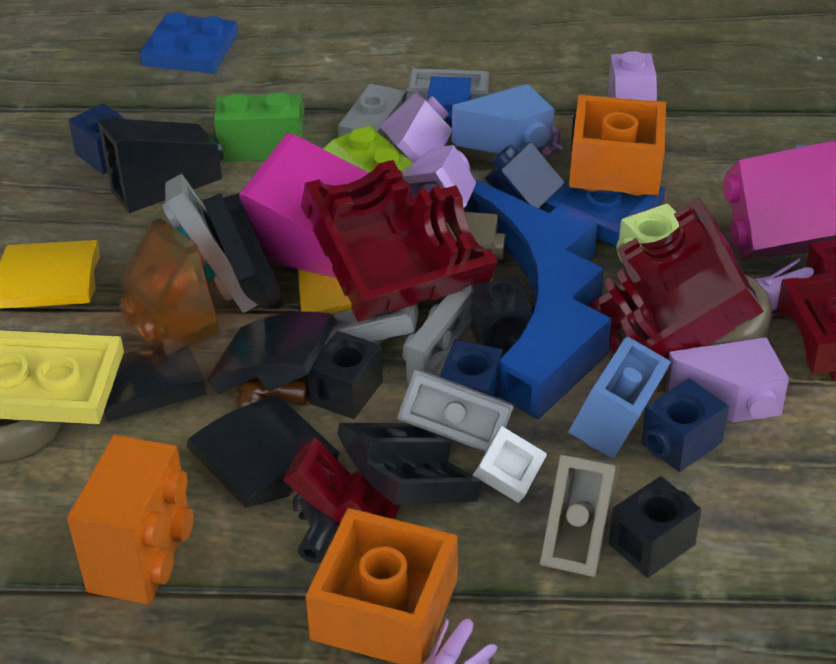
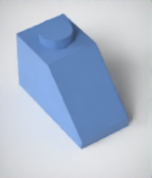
(502, 120)
(619, 397)

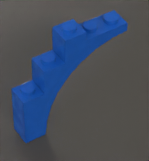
(564, 333)

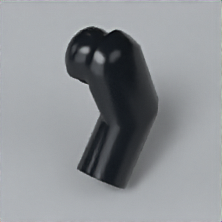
(319, 534)

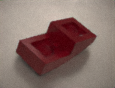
(330, 486)

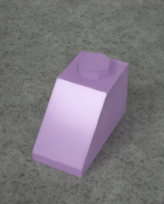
(632, 76)
(418, 126)
(441, 167)
(738, 373)

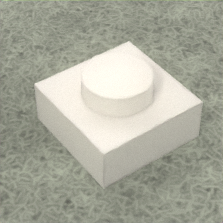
(510, 464)

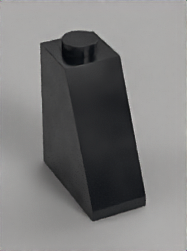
(150, 153)

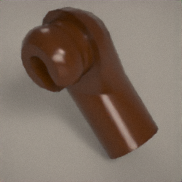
(253, 391)

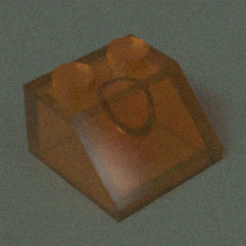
(167, 290)

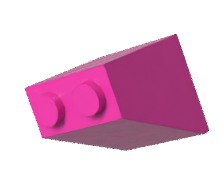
(275, 199)
(782, 201)

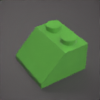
(256, 124)

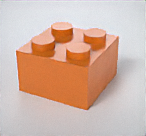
(618, 145)
(131, 519)
(383, 588)

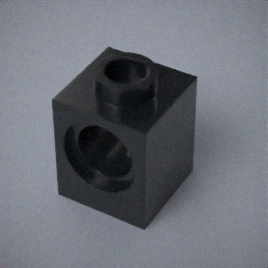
(499, 313)
(345, 374)
(654, 526)

